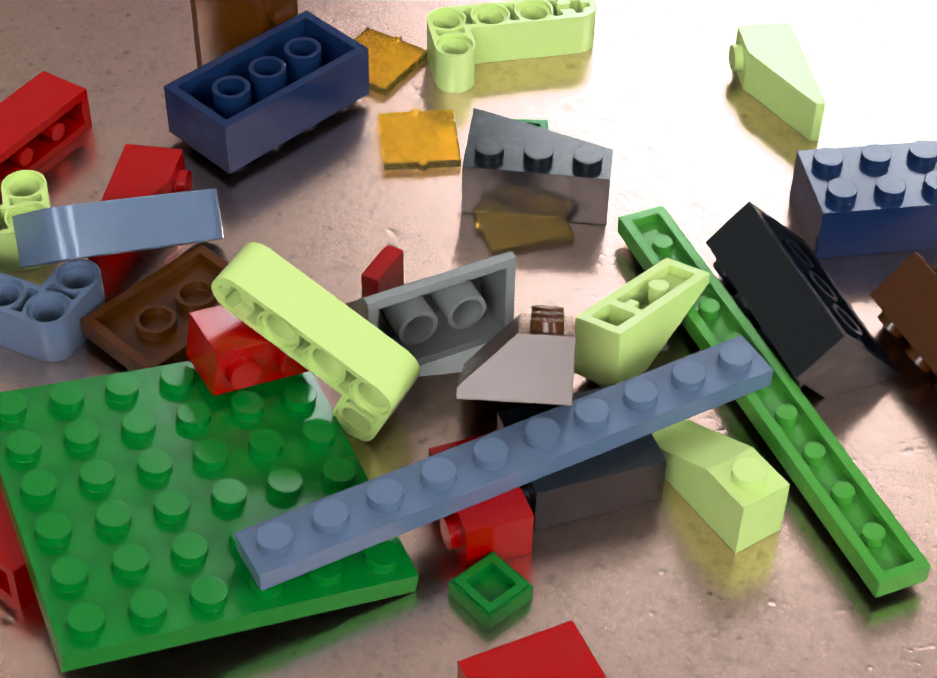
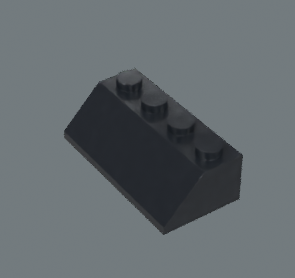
(797, 305)

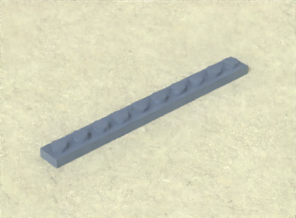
(498, 462)

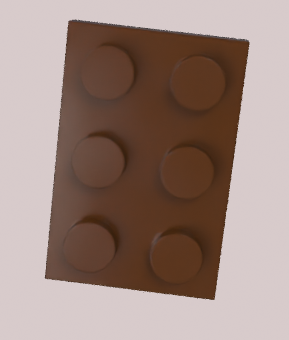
(151, 319)

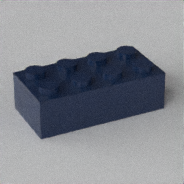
(267, 90)
(867, 198)

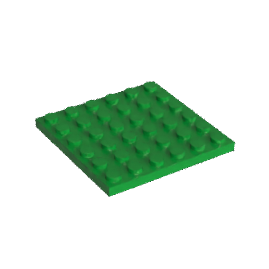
(136, 497)

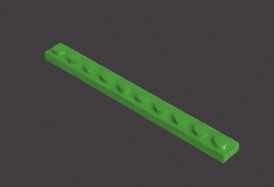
(789, 423)

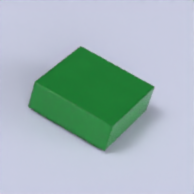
(490, 590)

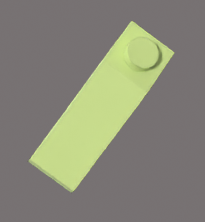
(778, 75)
(633, 323)
(724, 482)

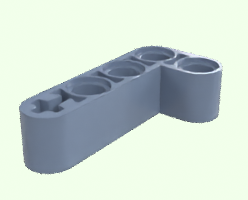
(117, 226)
(47, 317)

